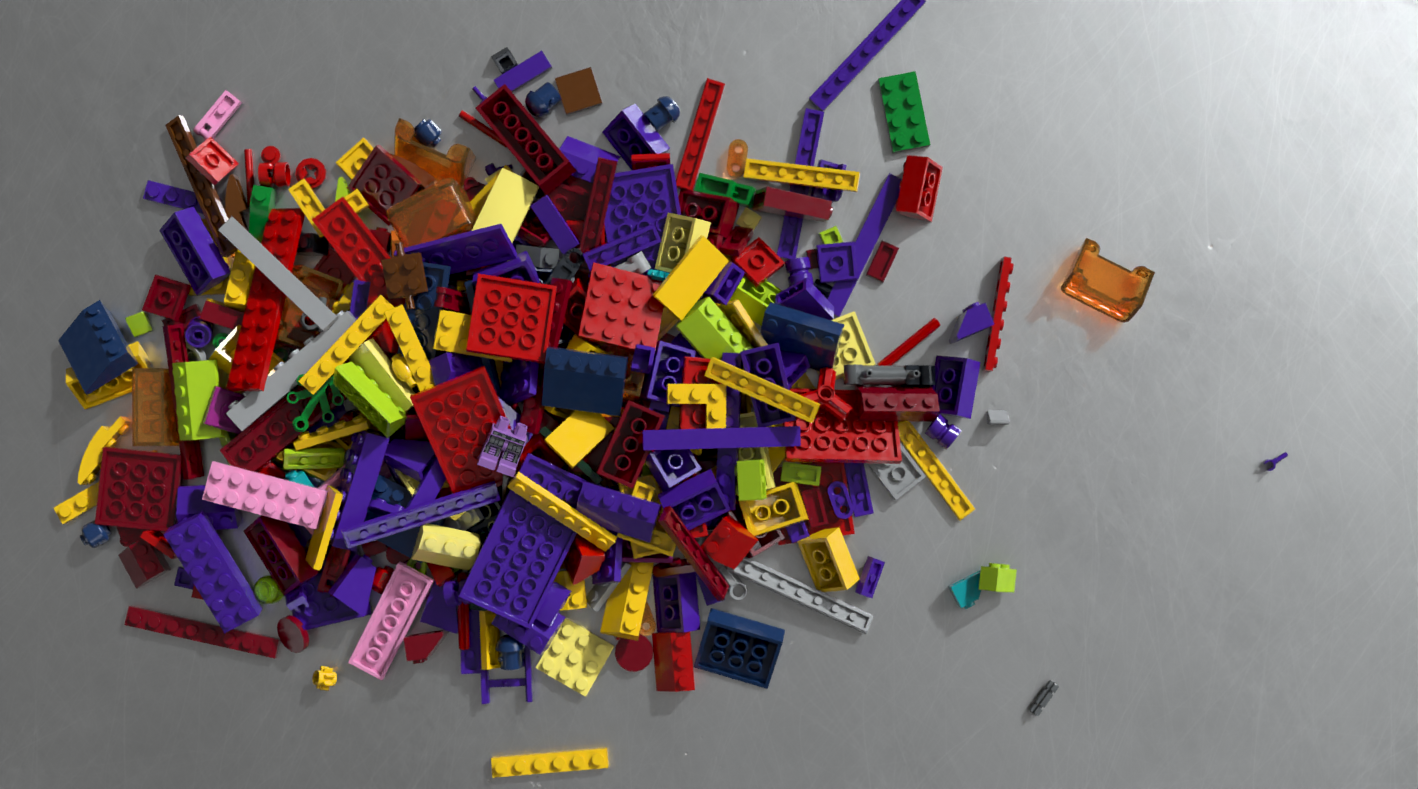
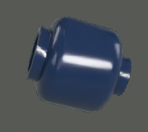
(427, 133)
(95, 534)

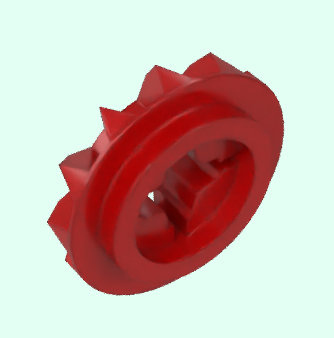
(312, 164)

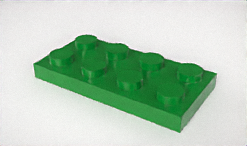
(904, 112)

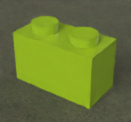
(751, 479)
(997, 578)

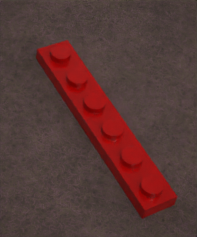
(999, 307)

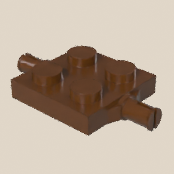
(404, 276)

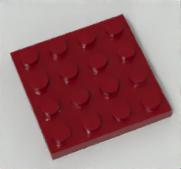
(138, 489)

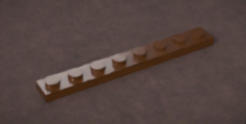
(202, 187)

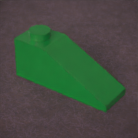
(261, 203)

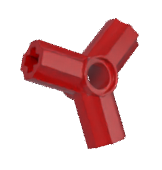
(825, 387)

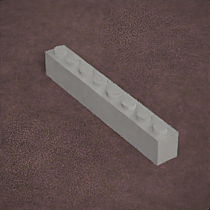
(285, 375)

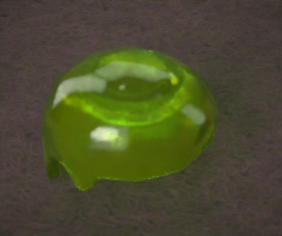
(267, 590)

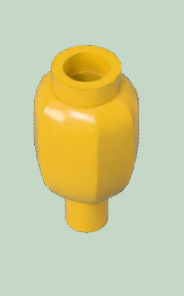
(402, 370)

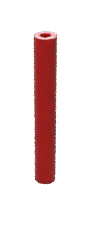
(480, 126)
(249, 174)

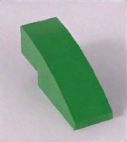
(719, 186)

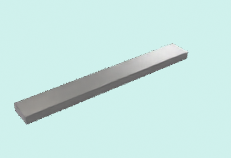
(278, 274)
(803, 594)

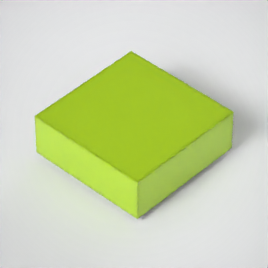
(830, 236)

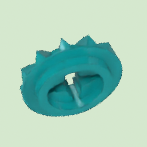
(657, 275)

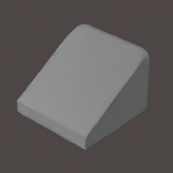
(997, 417)

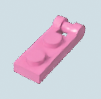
(217, 115)

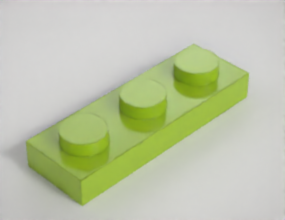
(313, 458)

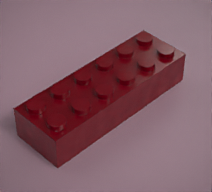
(525, 139)

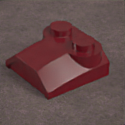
(533, 230)

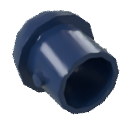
(542, 100)
(663, 112)
(510, 653)

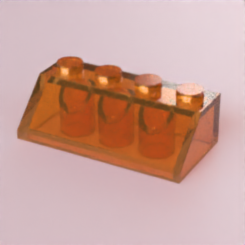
(153, 408)

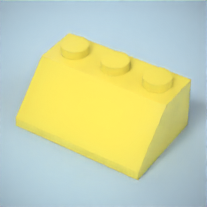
(677, 238)
(446, 546)

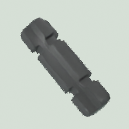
(1043, 698)

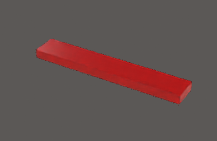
(699, 134)

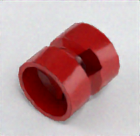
(274, 174)

